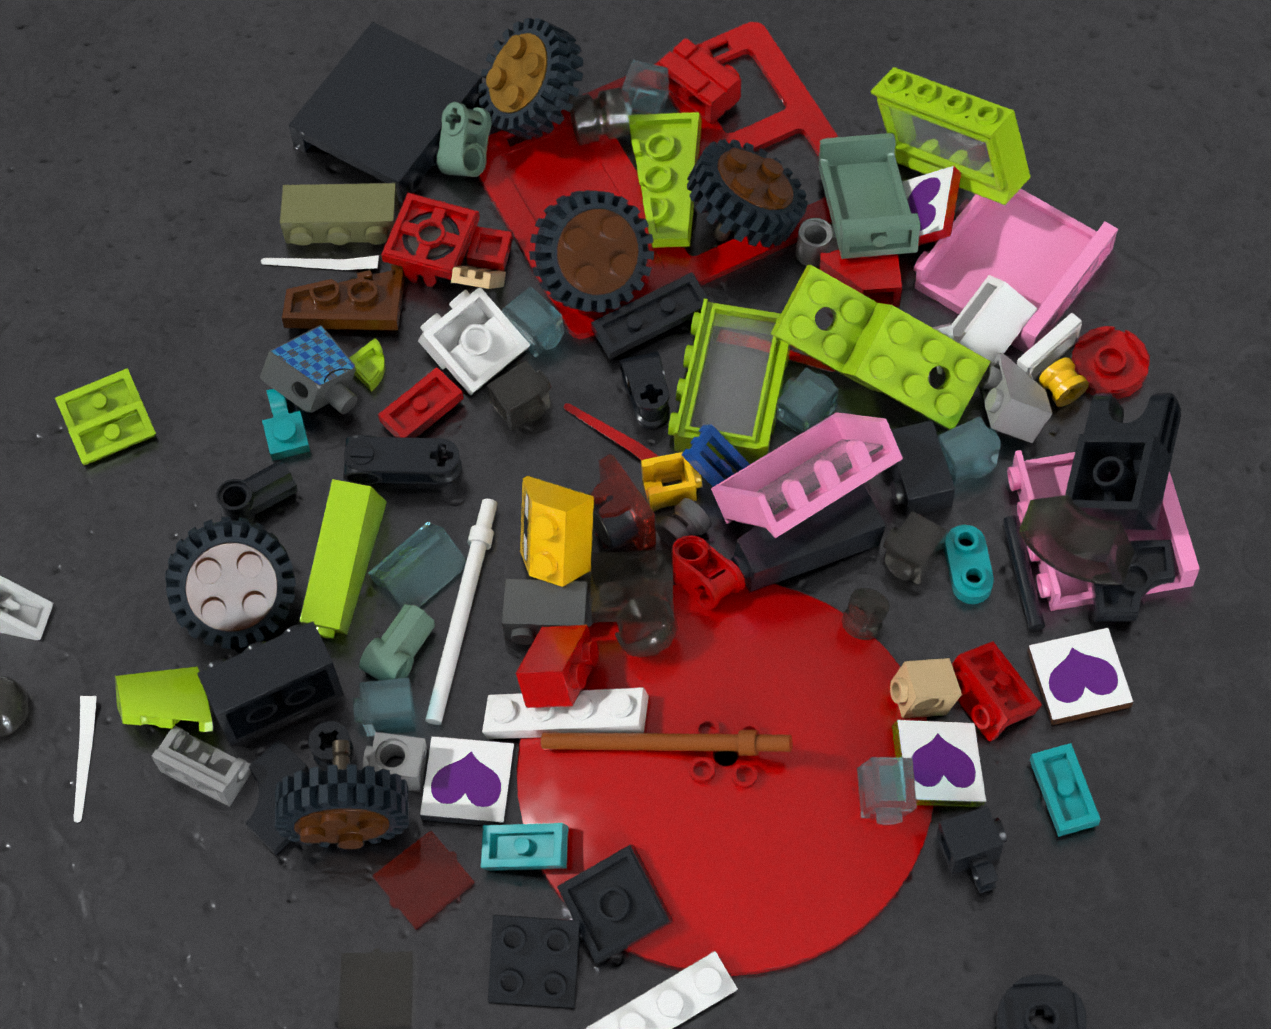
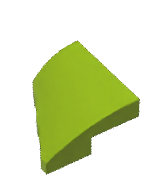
(163, 698)

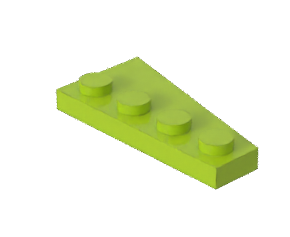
(665, 155)

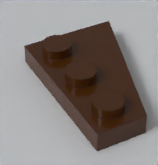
(358, 303)

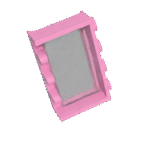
(808, 472)

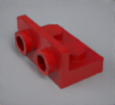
(992, 690)

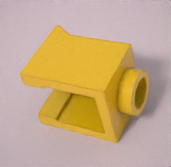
(669, 469)

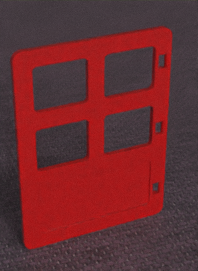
(538, 171)

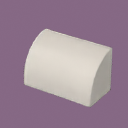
(992, 318)

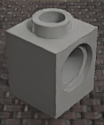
(412, 749)

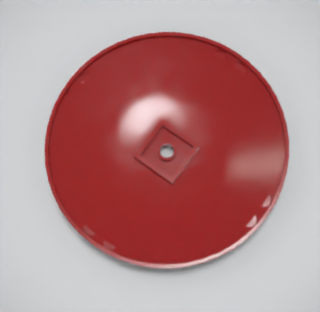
(752, 853)

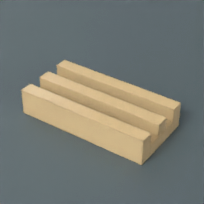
(478, 277)

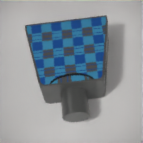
(311, 372)

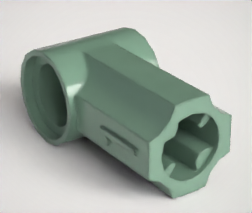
(394, 652)

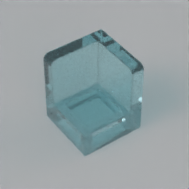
(645, 88)

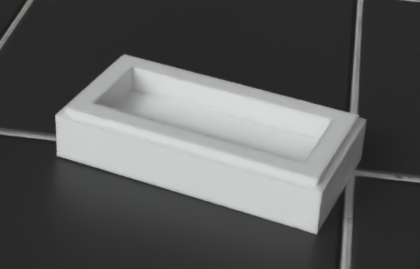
(1051, 347)

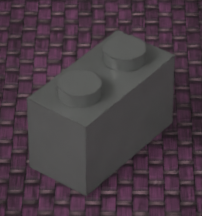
(541, 604)

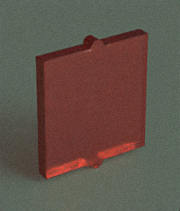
(423, 879)

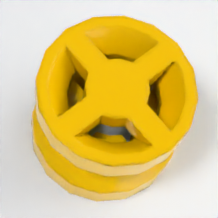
(1063, 382)

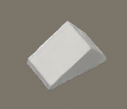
(22, 611)

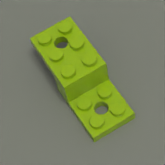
(880, 347)

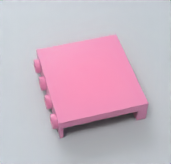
(1021, 243)
(1049, 478)

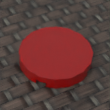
(1111, 361)

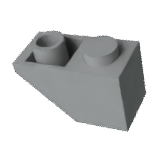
(1014, 400)

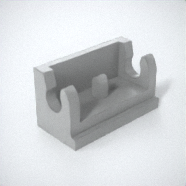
(201, 766)

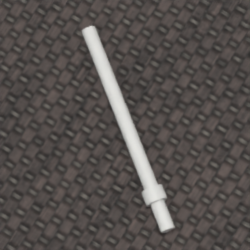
(479, 540)

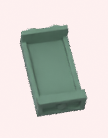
(867, 196)

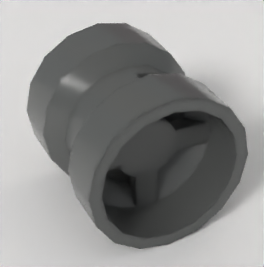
(686, 521)

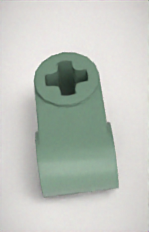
(463, 144)

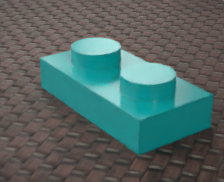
(1064, 789)
(524, 846)

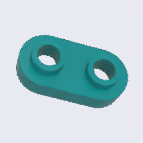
(968, 561)

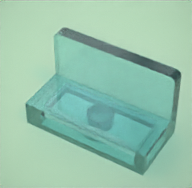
(419, 566)

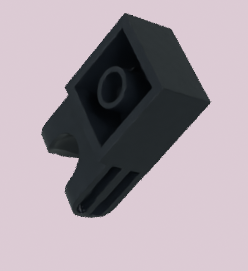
(1125, 466)

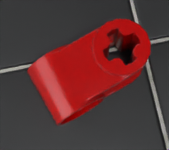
(704, 571)

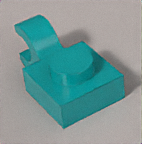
(285, 430)

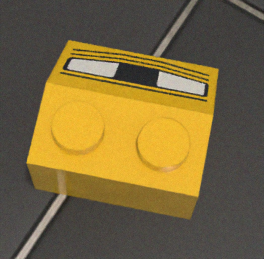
(555, 531)

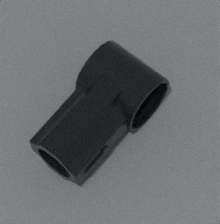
(256, 492)

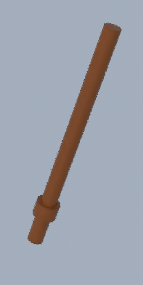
(745, 742)

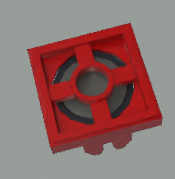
(430, 238)

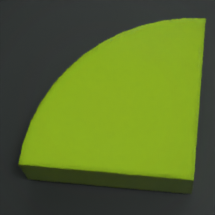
(369, 364)

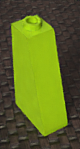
(342, 556)

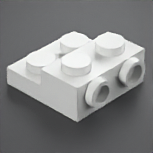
(472, 339)

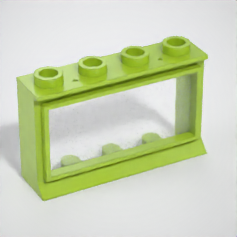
(952, 128)
(731, 379)

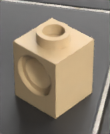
(925, 688)

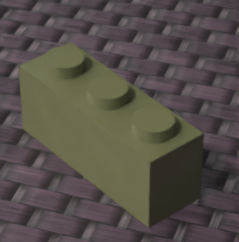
(338, 213)

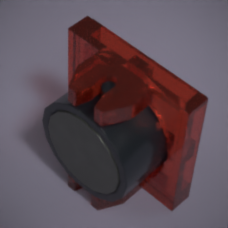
(621, 510)

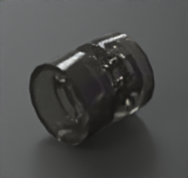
(599, 116)

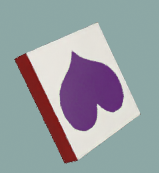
(935, 202)

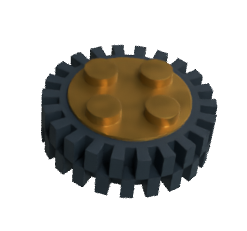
(531, 78)

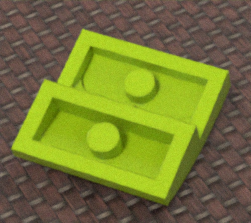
(105, 416)

